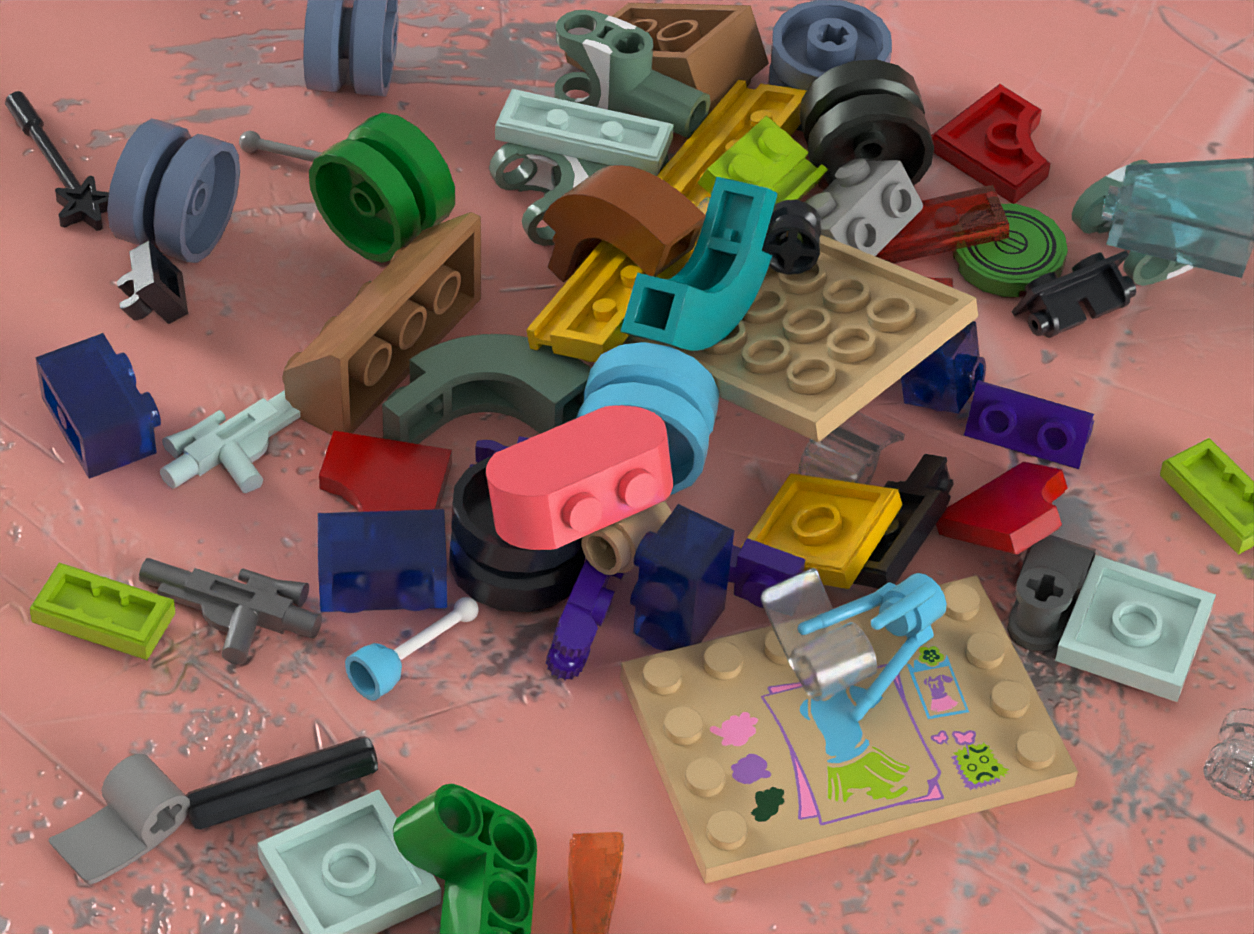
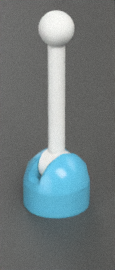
(378, 669)

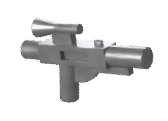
(235, 605)

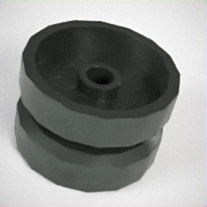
(869, 114)

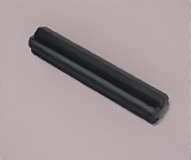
(281, 782)

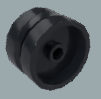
(496, 570)

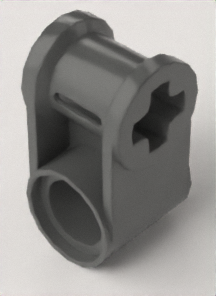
(1048, 591)

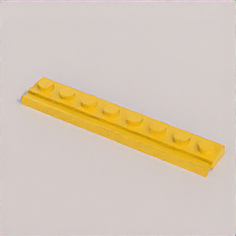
(592, 304)

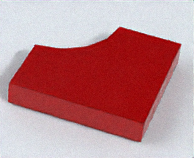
(995, 144)
(384, 473)
(1008, 510)

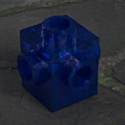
(947, 375)

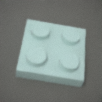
(1135, 628)
(347, 872)

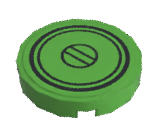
(1009, 264)

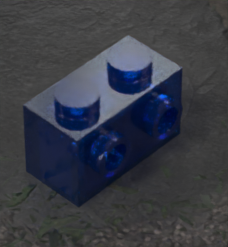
(98, 404)
(382, 560)
(681, 579)

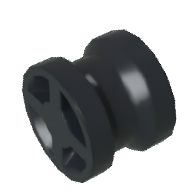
(802, 246)

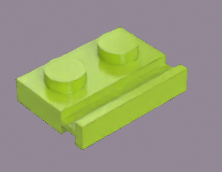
(767, 159)

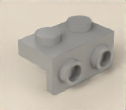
(867, 204)

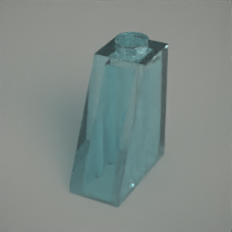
(1186, 213)

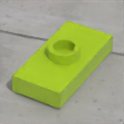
(1215, 491)
(102, 611)

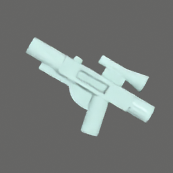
(233, 443)

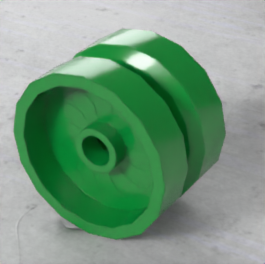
(382, 186)

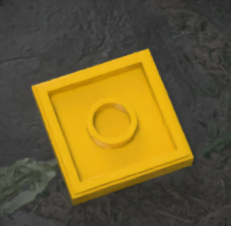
(828, 524)

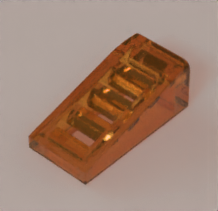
(594, 879)

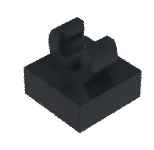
(153, 285)

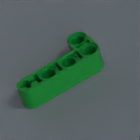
(481, 855)

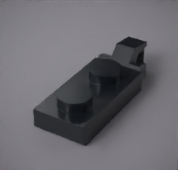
(924, 502)

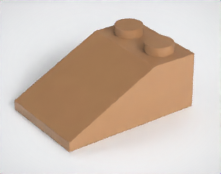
(700, 43)

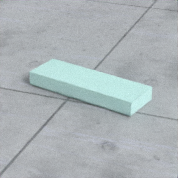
(583, 131)

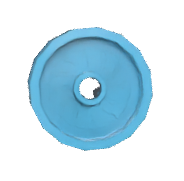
(669, 386)

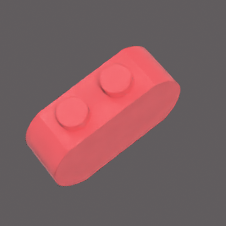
(579, 477)

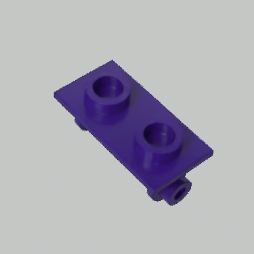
(1029, 424)

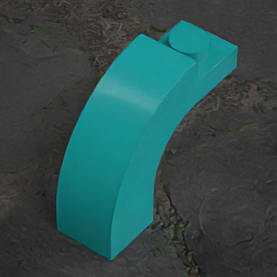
(717, 281)

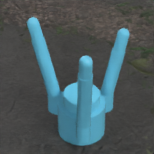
(903, 611)

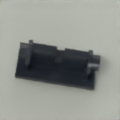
(1056, 300)

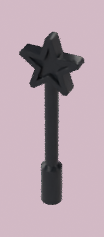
(78, 200)

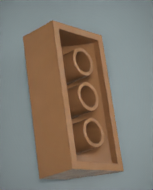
(390, 320)

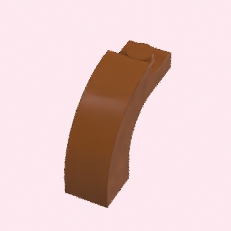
(630, 211)

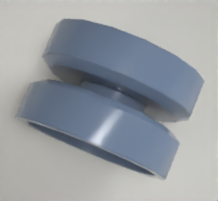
(354, 37)
(821, 37)
(173, 190)

